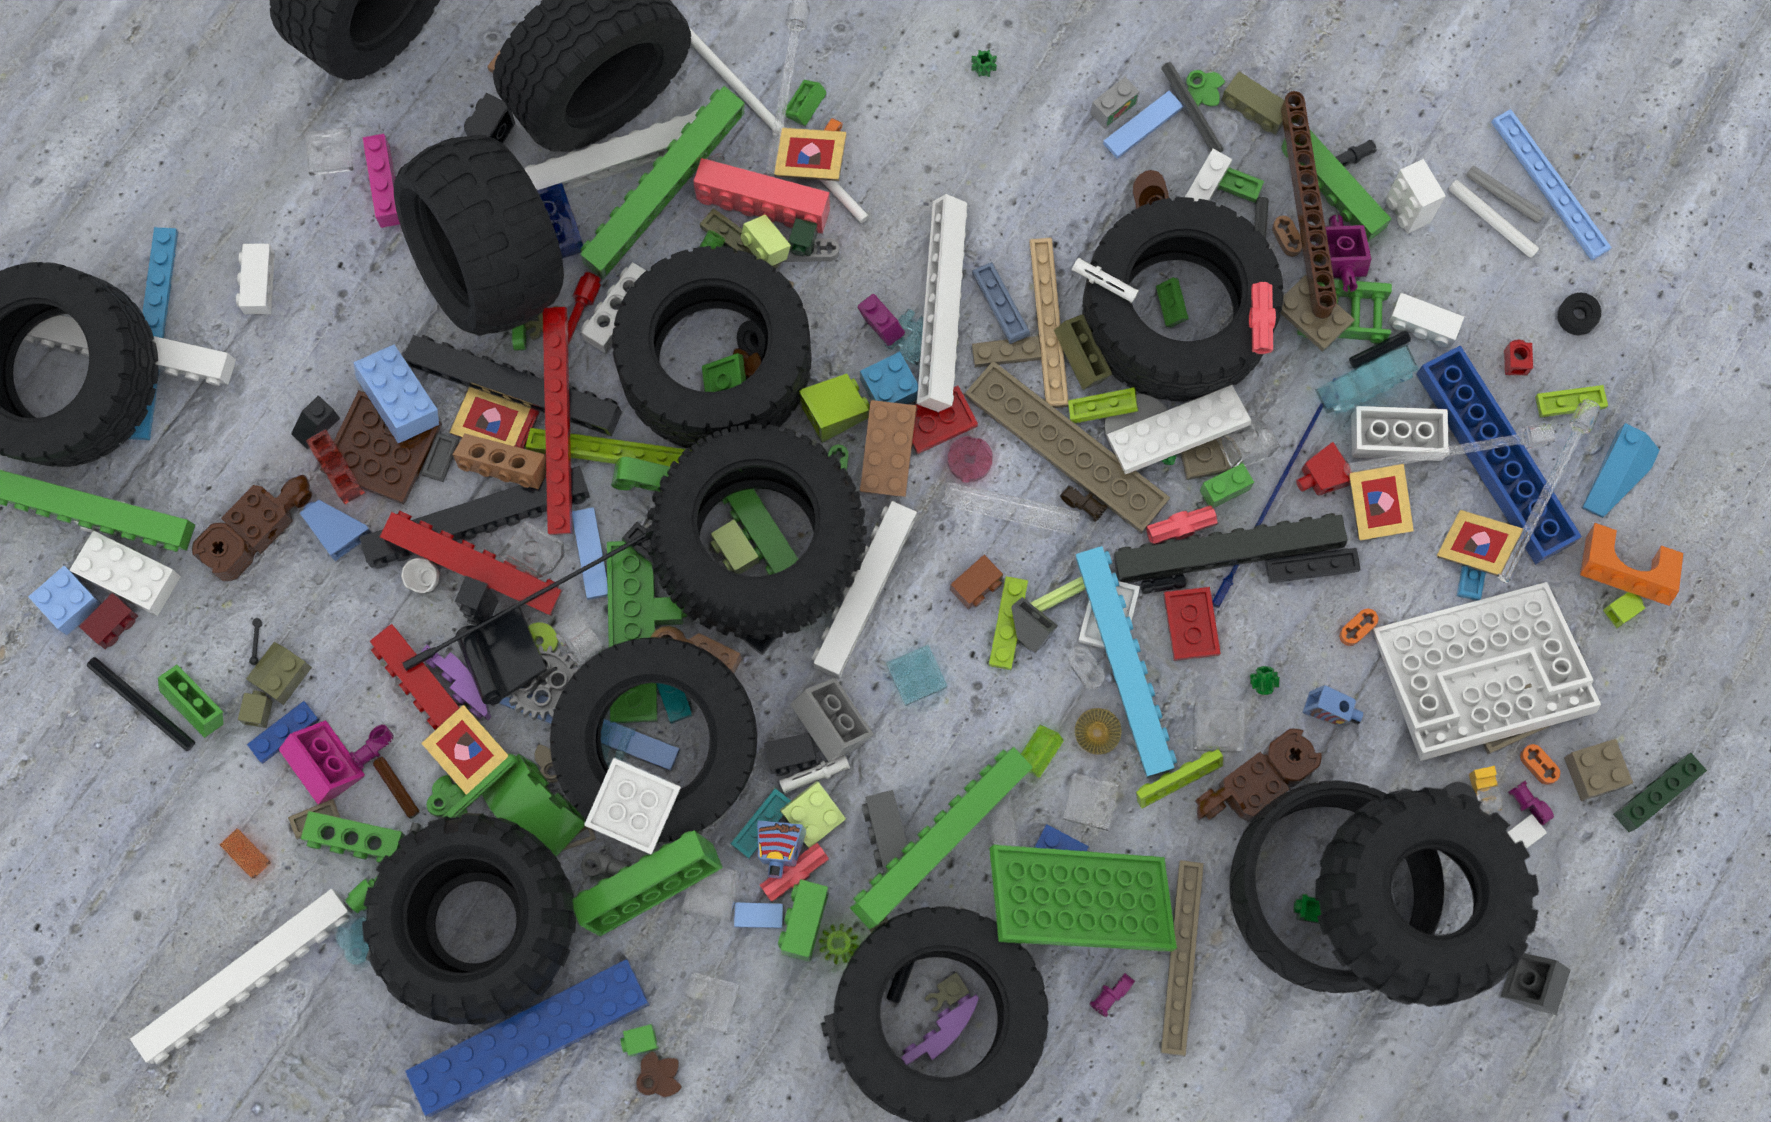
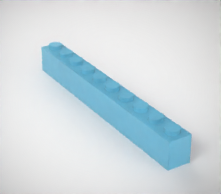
(1124, 661)

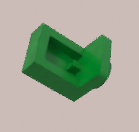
(1307, 909)

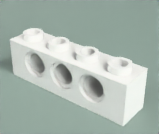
(602, 336)

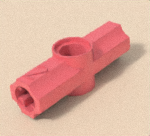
(1262, 318)
(1181, 525)
(806, 864)

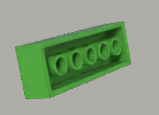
(646, 883)

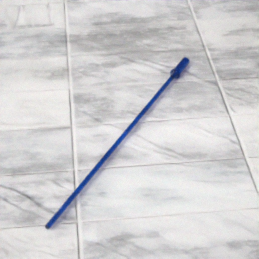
(1228, 581)

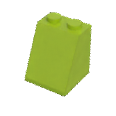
(834, 406)

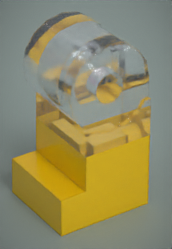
(1486, 789)

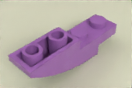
(464, 686)
(950, 1025)

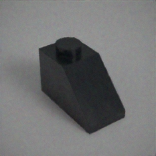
(313, 420)

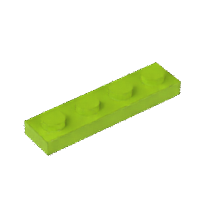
(1005, 632)
(1183, 776)

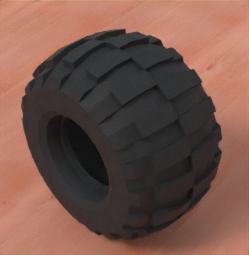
(405, 908)
(1375, 938)

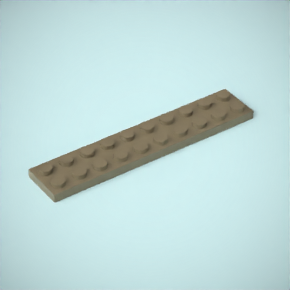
(1066, 446)

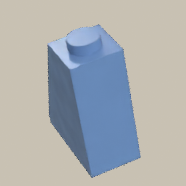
(334, 528)

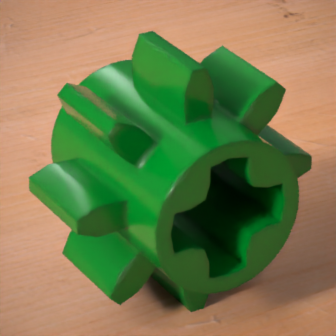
(984, 57)
(1264, 680)

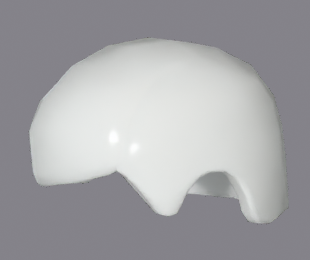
(420, 575)

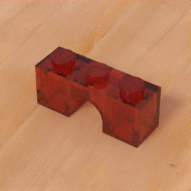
(335, 466)

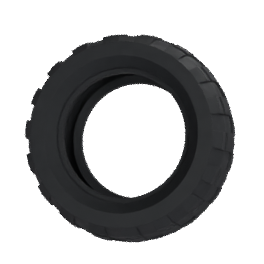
(479, 234)

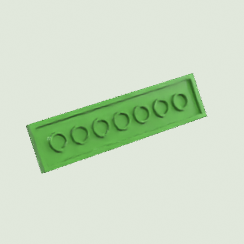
(631, 617)

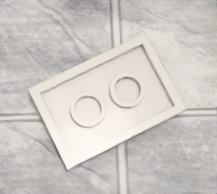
(1090, 632)

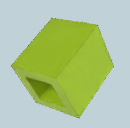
(1624, 609)

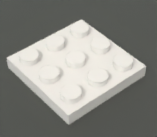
(632, 805)

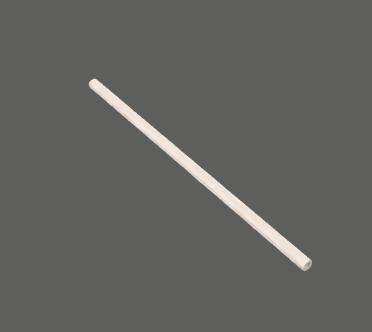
(768, 118)

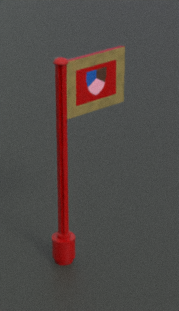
(504, 420)

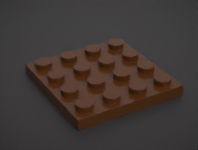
(376, 456)

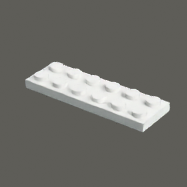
(1178, 429)

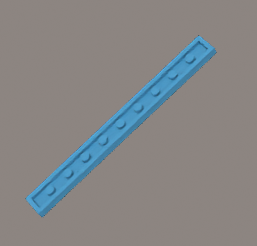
(156, 301)

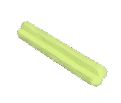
(1059, 595)

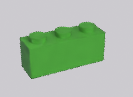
(190, 701)

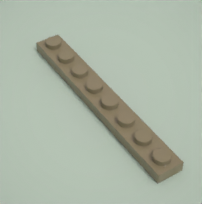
(1182, 959)

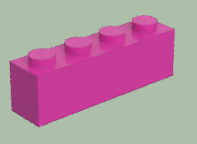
(381, 179)

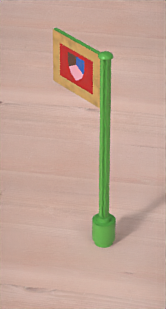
(469, 759)

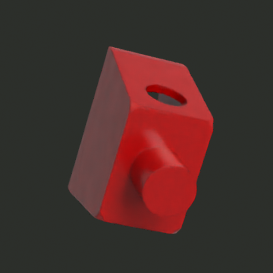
(1324, 472)

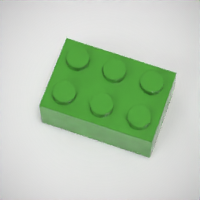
(803, 920)

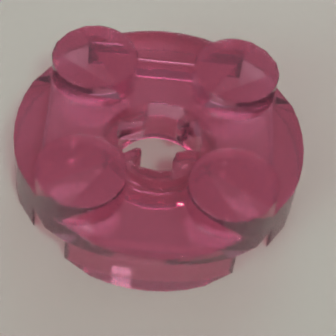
(966, 471)

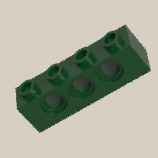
(1659, 792)

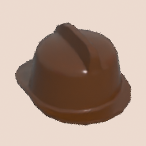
(1149, 187)

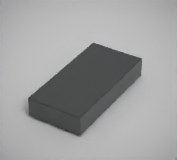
(440, 457)

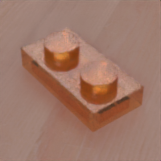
(245, 853)

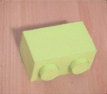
(765, 240)
(734, 547)

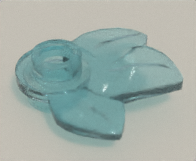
(352, 939)

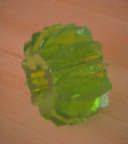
(839, 952)

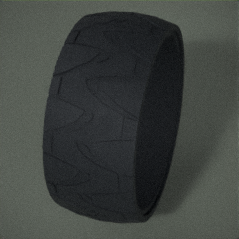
(1423, 865)

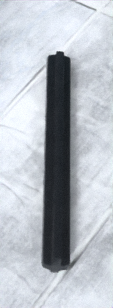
(140, 704)

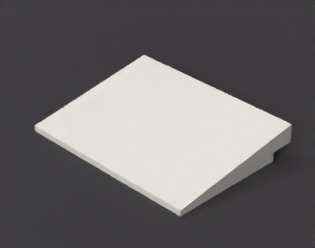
(1468, 667)

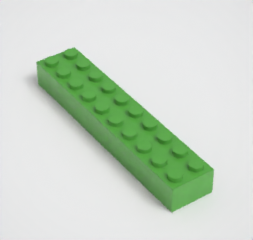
(663, 182)

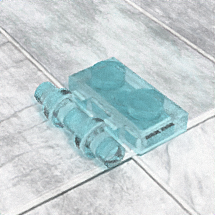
(912, 345)

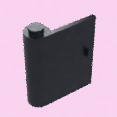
(501, 656)

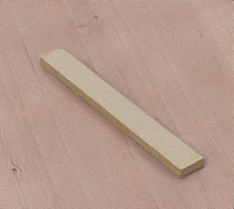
(1048, 320)

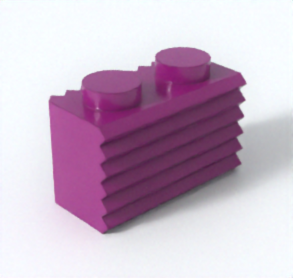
(881, 319)

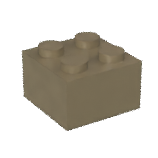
(1598, 770)

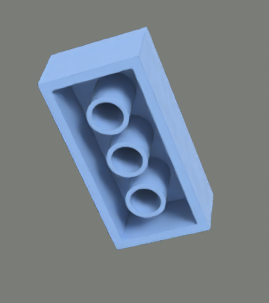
(396, 393)

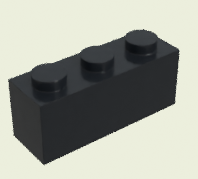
(476, 600)

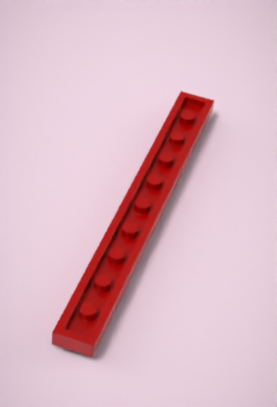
(557, 421)

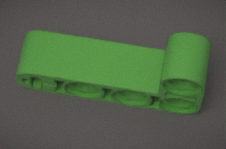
(638, 473)

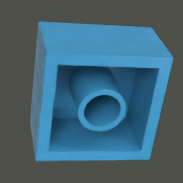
(890, 381)

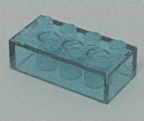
(1367, 380)

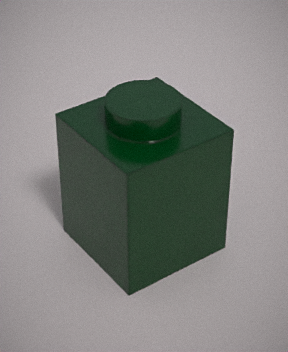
(802, 237)

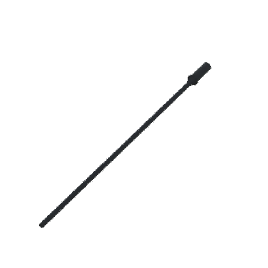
(427, 654)

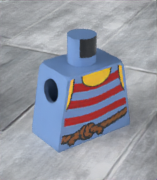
(1332, 706)
(779, 845)

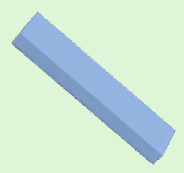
(1143, 124)
(590, 550)

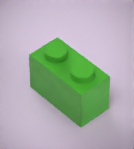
(1226, 486)

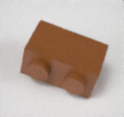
(977, 582)

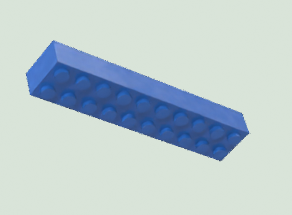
(1505, 470)
(527, 1038)

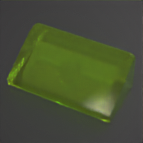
(1041, 749)

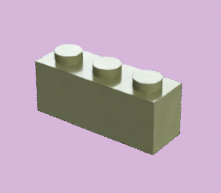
(1254, 102)
(1082, 352)

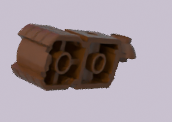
(249, 528)
(1262, 777)

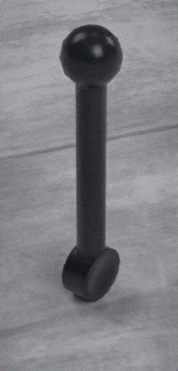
(257, 623)

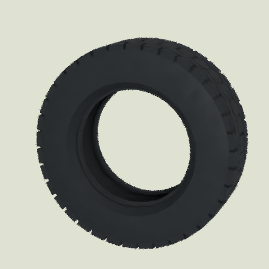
(672, 662)

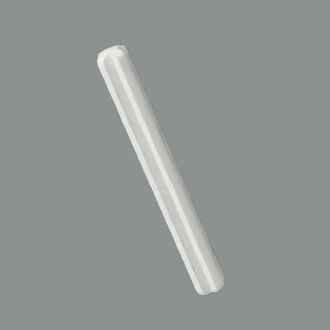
(1493, 218)

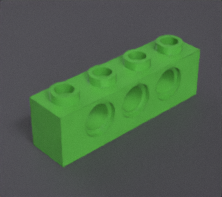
(318, 823)

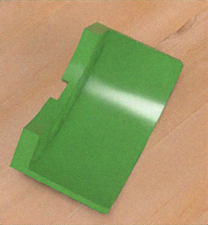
(525, 800)

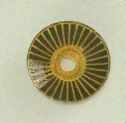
(1105, 722)

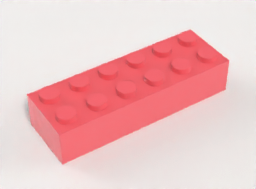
(760, 194)

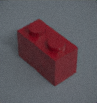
(108, 621)

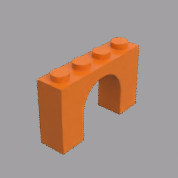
(1604, 566)

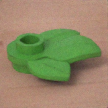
(1207, 90)
(446, 793)

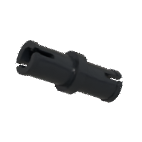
(1355, 154)

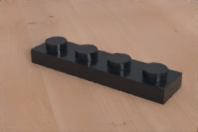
(1312, 565)

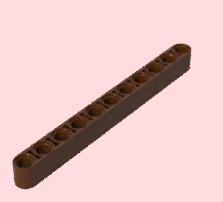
(1305, 212)

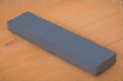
(1000, 303)

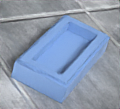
(758, 915)

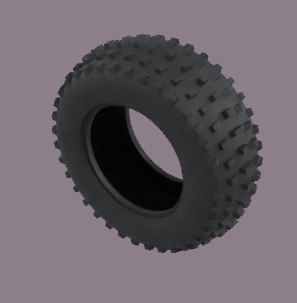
(769, 462)

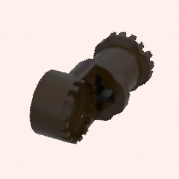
(1088, 503)

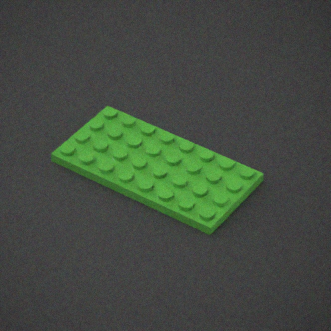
(1081, 898)

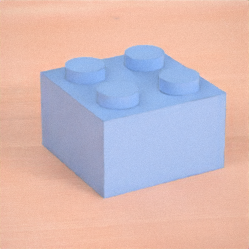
(65, 600)

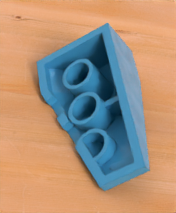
(1624, 465)

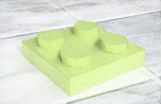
(815, 812)

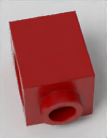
(1515, 366)

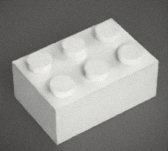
(1415, 196)

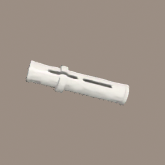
(1081, 267)
(814, 774)

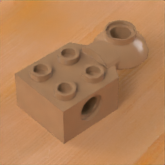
(727, 655)

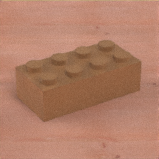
(888, 448)

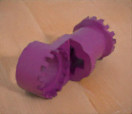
(373, 745)
(1527, 800)
(1109, 996)

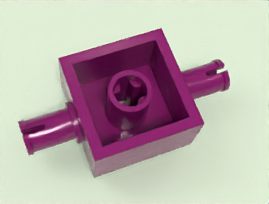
(1348, 252)

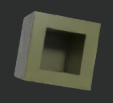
(255, 709)

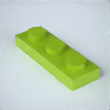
(1566, 401)
(1103, 405)

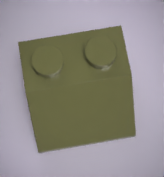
(279, 673)

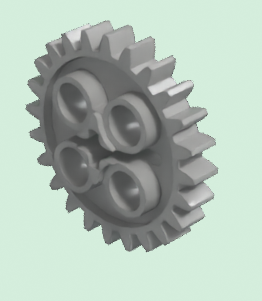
(530, 705)

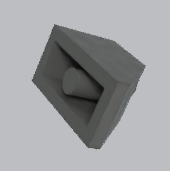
(1031, 625)

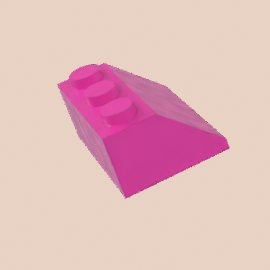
(321, 761)

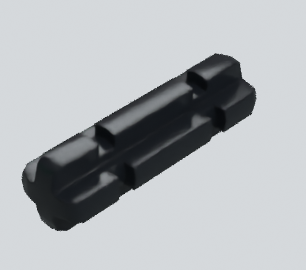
(1163, 584)

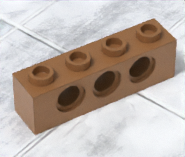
(500, 461)

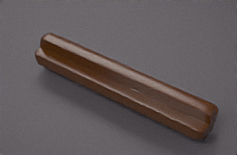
(396, 787)

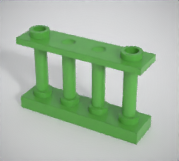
(1368, 290)

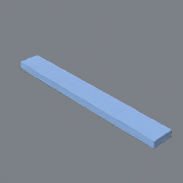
(1551, 185)
(640, 745)

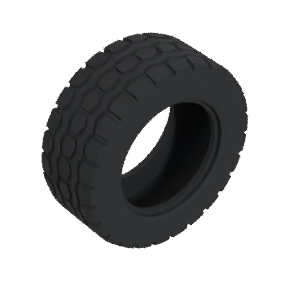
(350, 35)
(588, 66)
(1194, 234)
(696, 283)
(117, 376)
(1017, 996)

